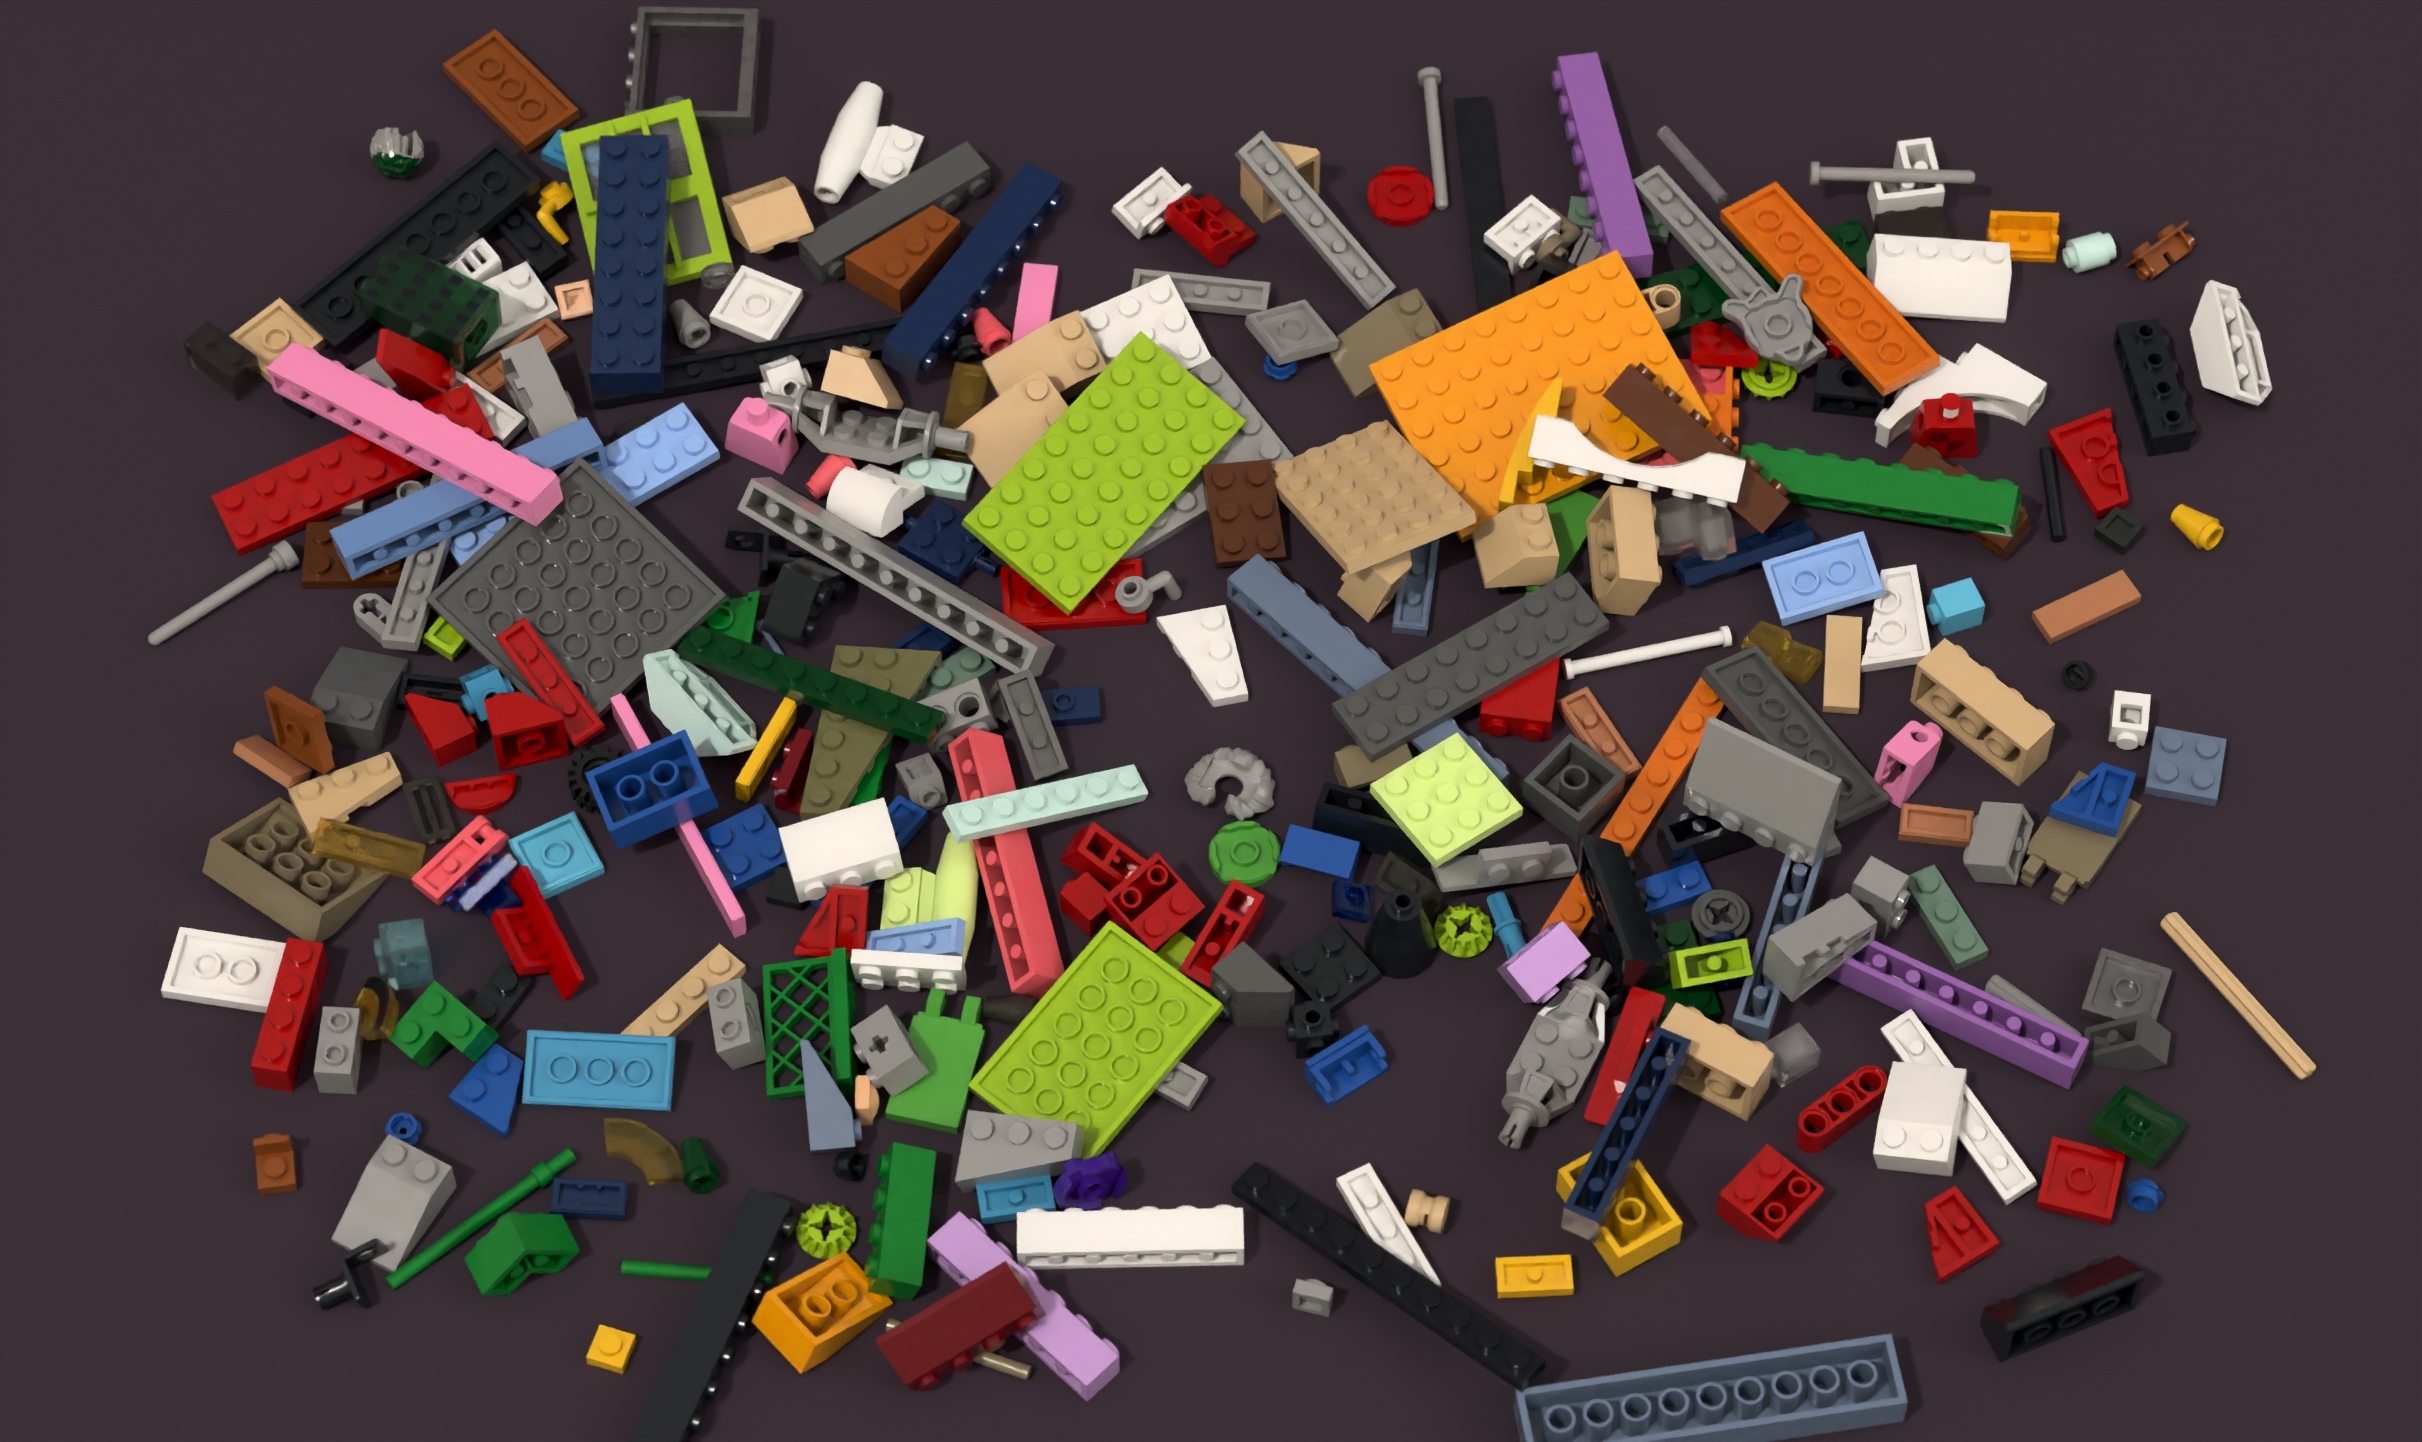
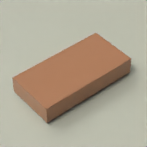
(272, 761)
(1935, 825)

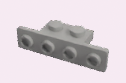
(1506, 866)

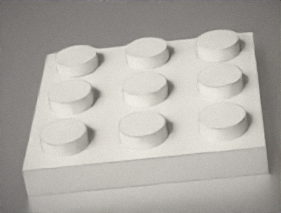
(1157, 313)

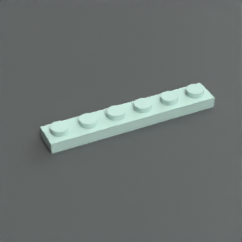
(1045, 803)

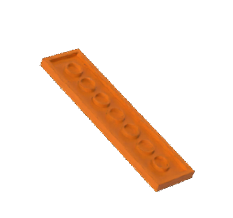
(1833, 289)

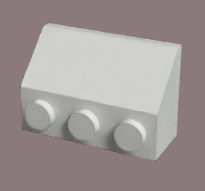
(841, 849)

